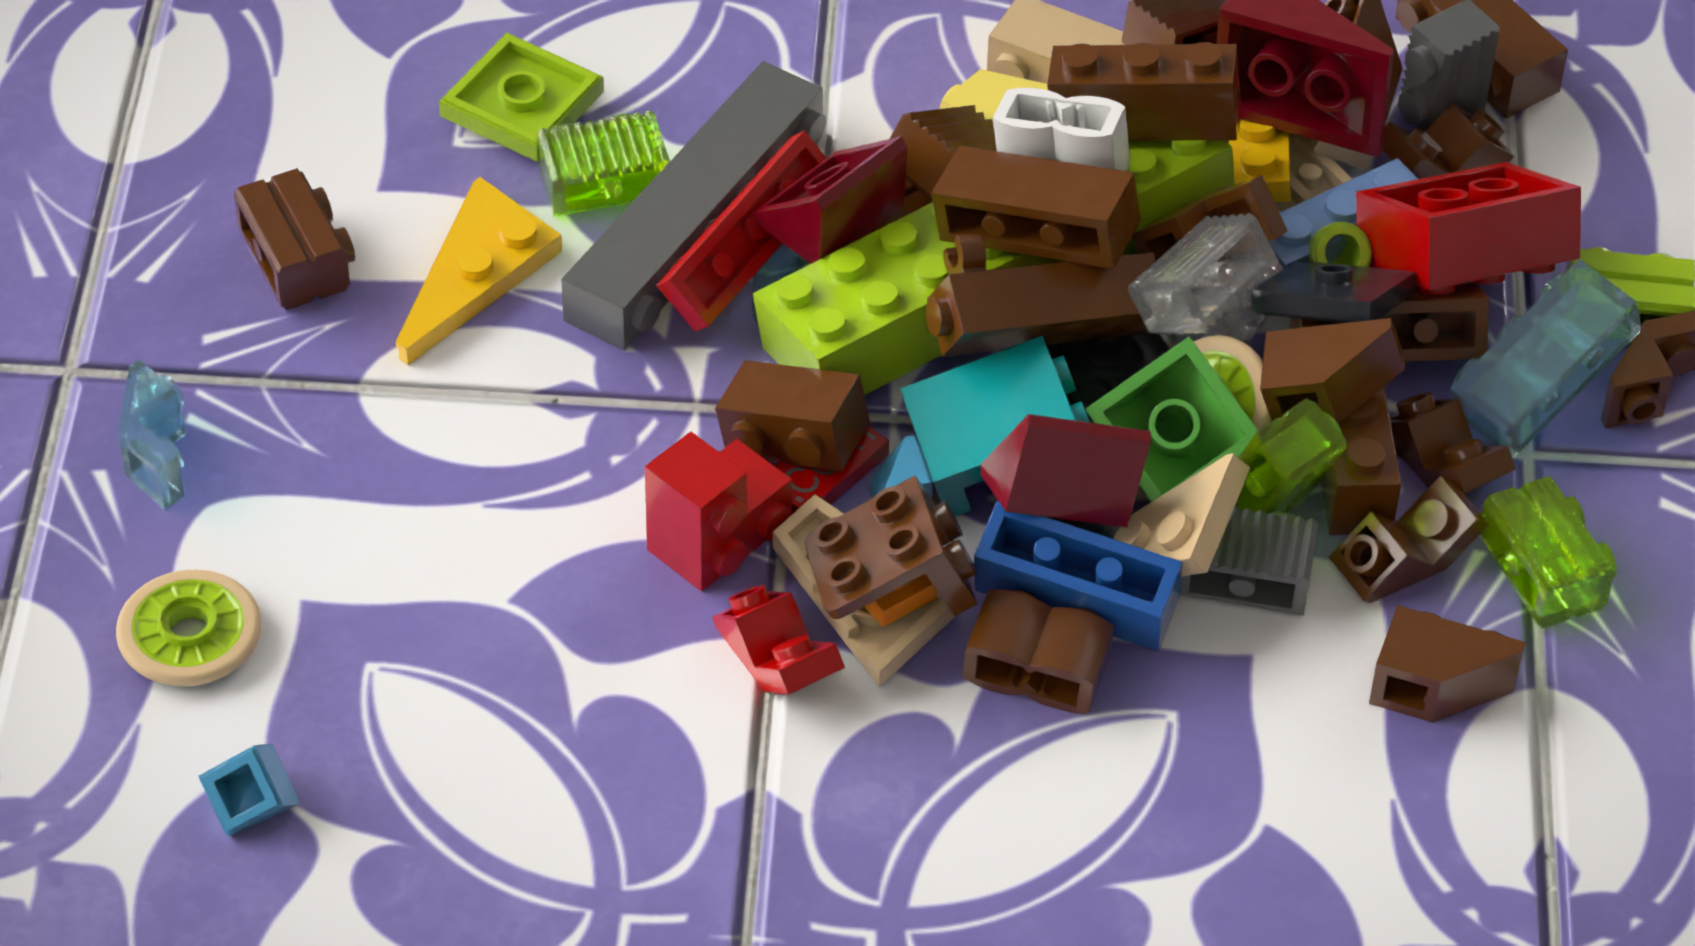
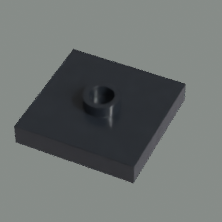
(1332, 292)

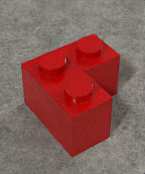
(711, 507)

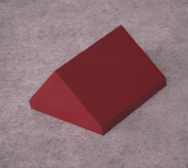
(838, 199)
(1068, 470)

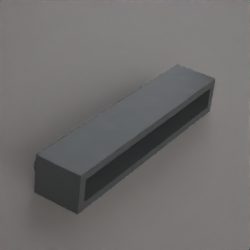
(615, 282)

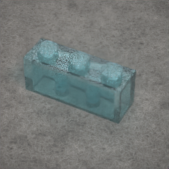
(1546, 357)

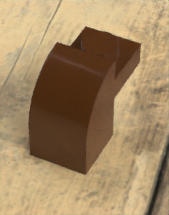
(1243, 198)

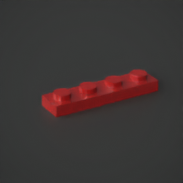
(734, 243)

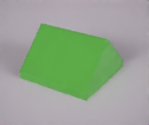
(1185, 410)

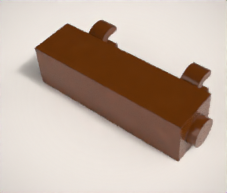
(1008, 306)

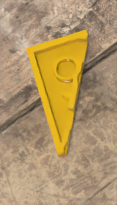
(482, 258)

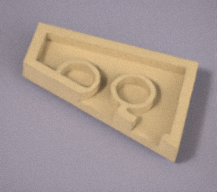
(876, 648)

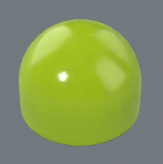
(1357, 250)

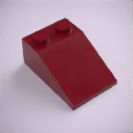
(1309, 71)

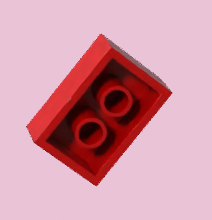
(1472, 225)

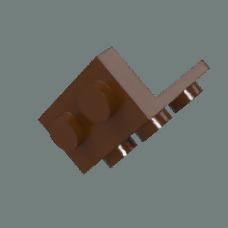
(886, 547)

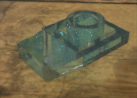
(147, 434)

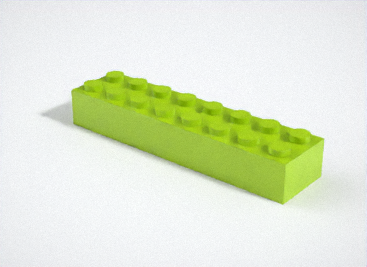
(869, 299)

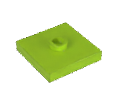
(518, 93)

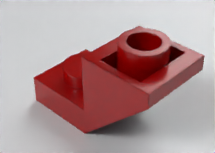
(773, 641)

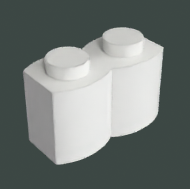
(1062, 129)

